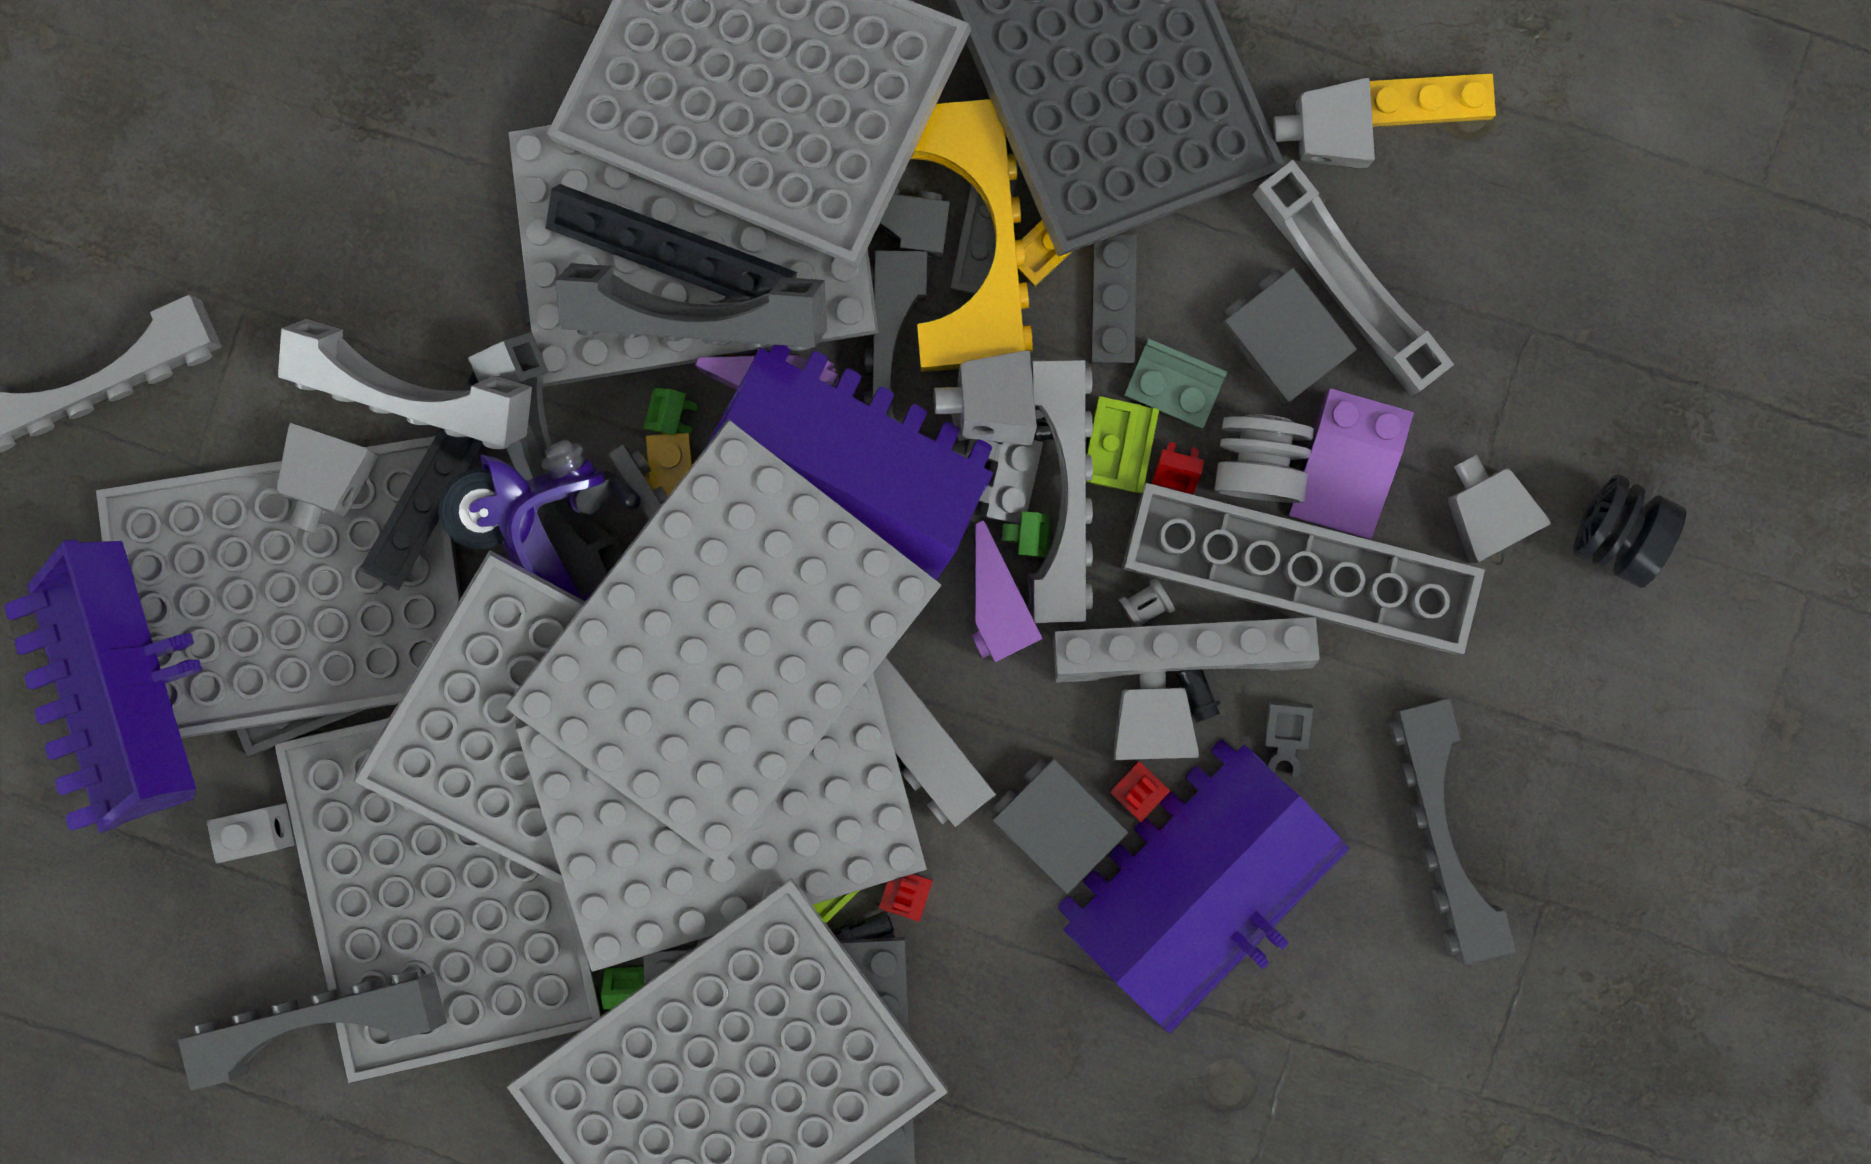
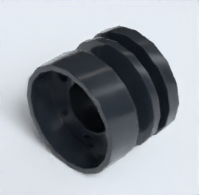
(1637, 535)

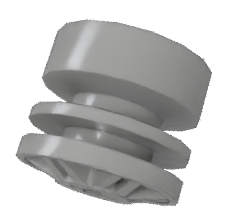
(1263, 459)

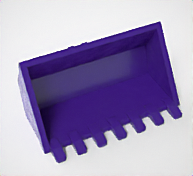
(872, 466)
(106, 685)
(1204, 886)

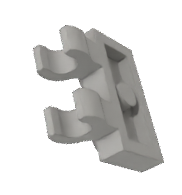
(1012, 479)

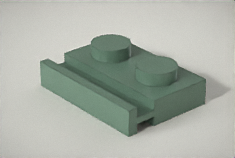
(1175, 384)

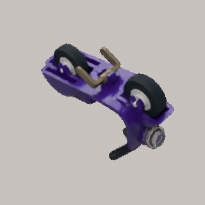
(502, 507)

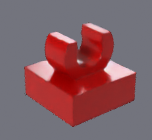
(1178, 470)
(1139, 791)
(906, 896)

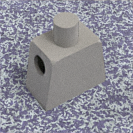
(1331, 125)
(993, 399)
(321, 475)
(1492, 510)
(1154, 722)
(250, 833)

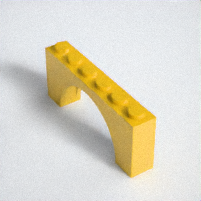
(990, 324)

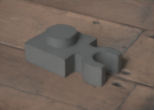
(1287, 730)

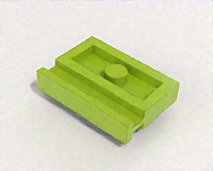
(1121, 443)

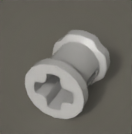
(1152, 592)

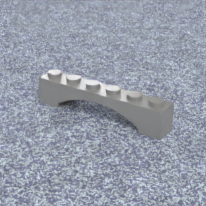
(1386, 326)
(176, 336)
(323, 361)
(1059, 586)
(1219, 645)

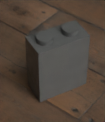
(1286, 335)
(1058, 824)

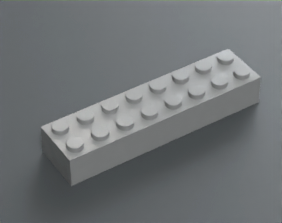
(1303, 569)

